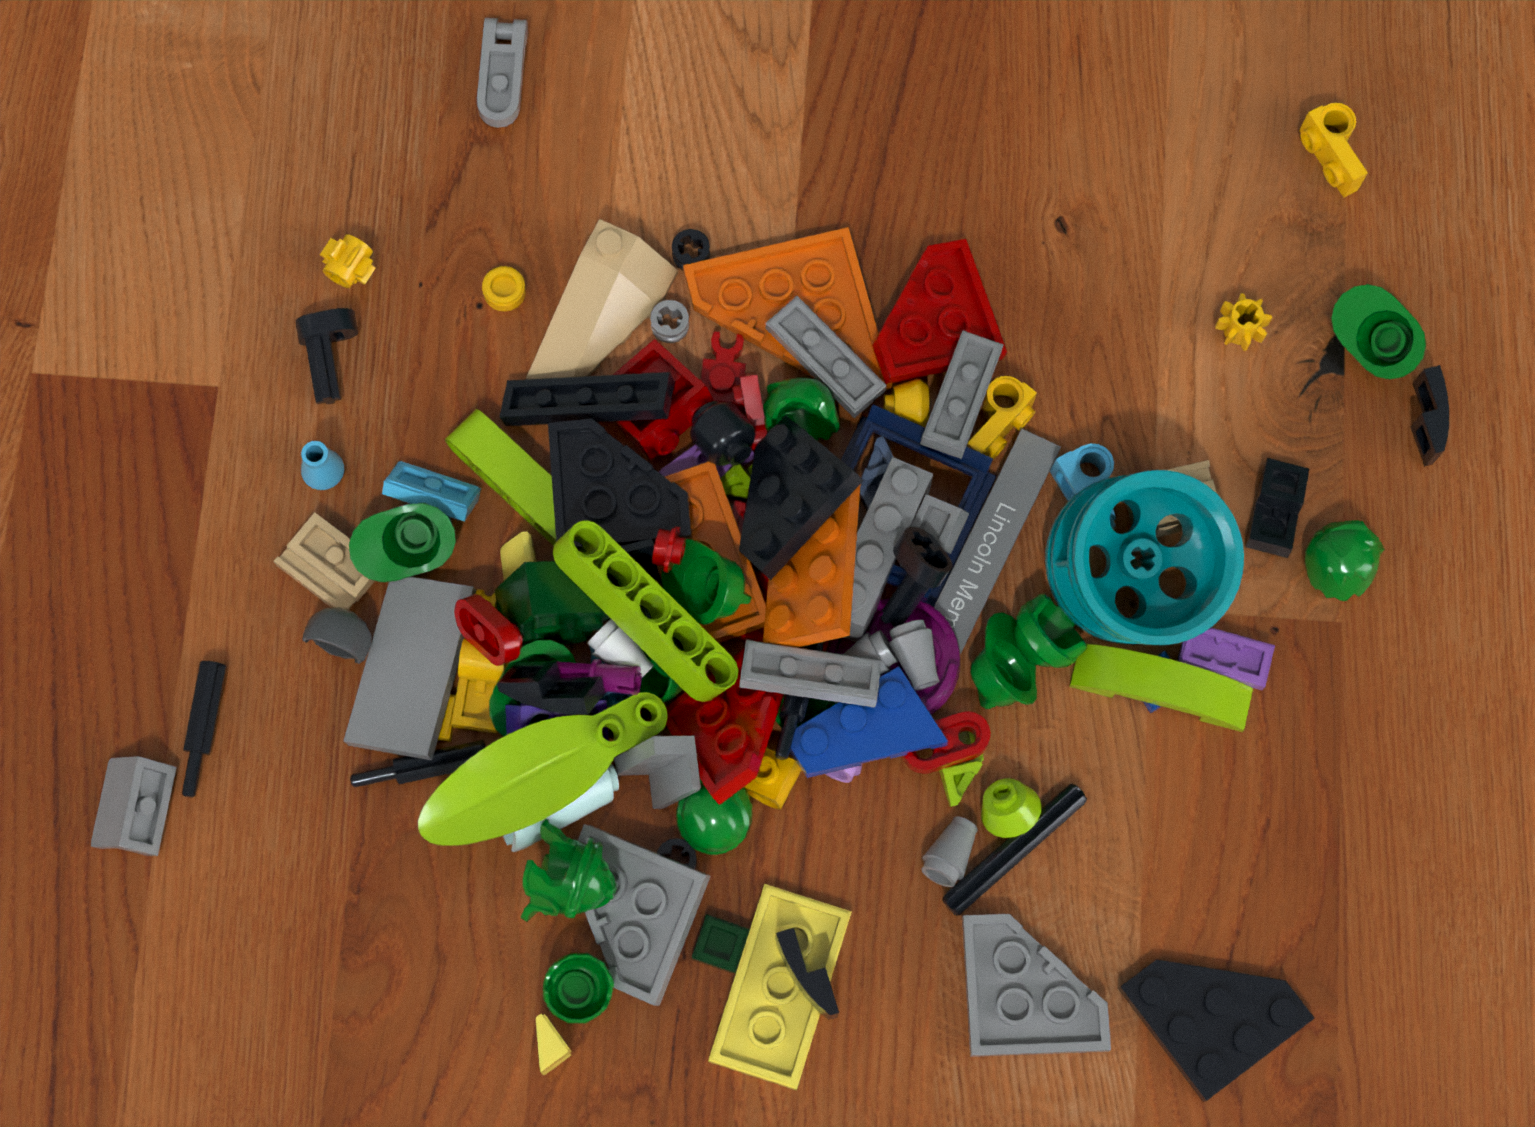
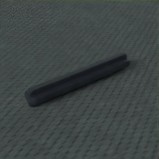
(1013, 850)

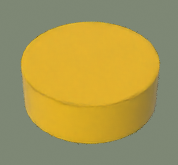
(503, 288)

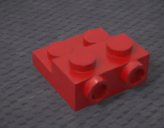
(689, 395)

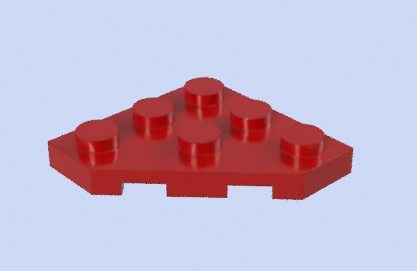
(931, 313)
(728, 733)

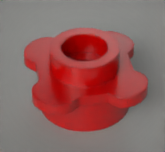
(668, 548)

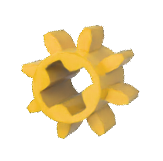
(347, 261)
(1251, 312)

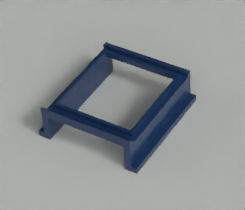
(910, 435)

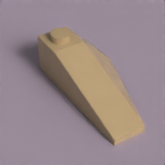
(603, 303)

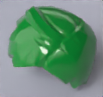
(804, 402)
(1343, 559)

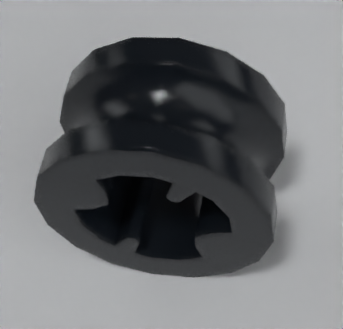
(696, 239)
(666, 850)

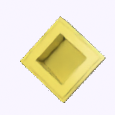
(516, 552)
(551, 1046)

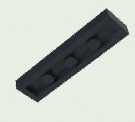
(587, 397)

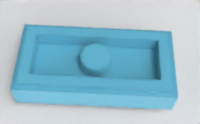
(421, 485)

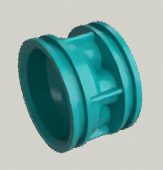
(1207, 555)

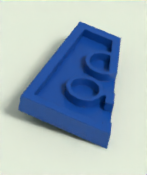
(860, 734)

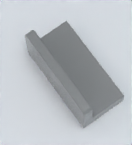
(670, 767)
(133, 805)

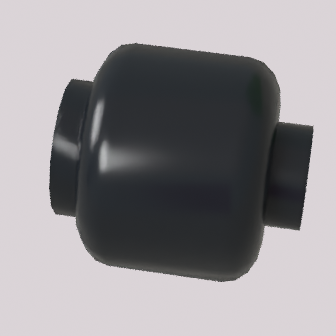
(722, 433)

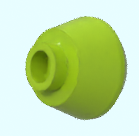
(1010, 808)

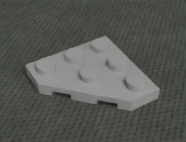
(647, 918)
(1025, 995)

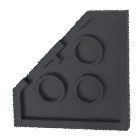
(610, 486)
(790, 495)
(1214, 1019)

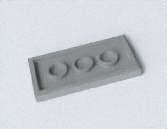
(409, 669)

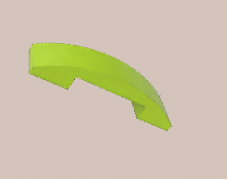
(1163, 683)

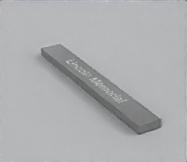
(995, 533)

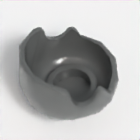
(339, 633)

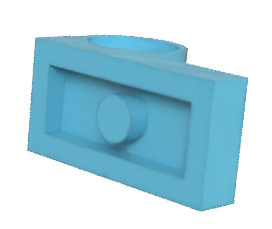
(1070, 477)

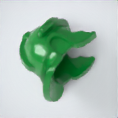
(570, 879)

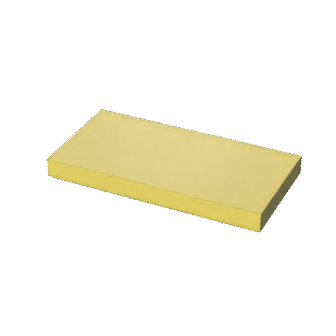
(766, 1016)

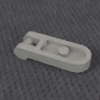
(501, 71)

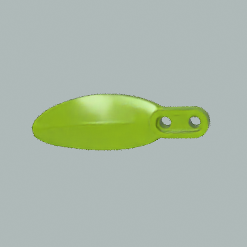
(534, 772)

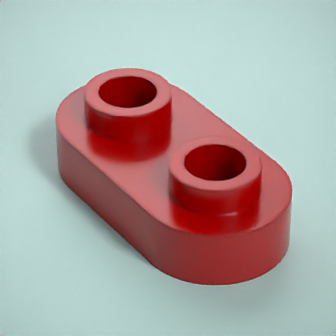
(488, 630)
(955, 751)

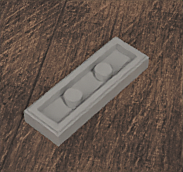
(825, 356)
(961, 394)
(810, 673)

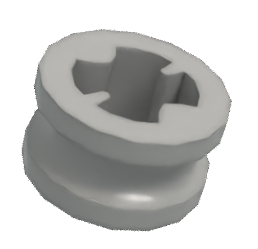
(665, 333)

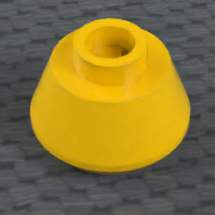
(909, 401)

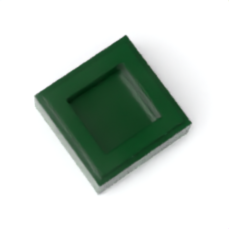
(720, 944)

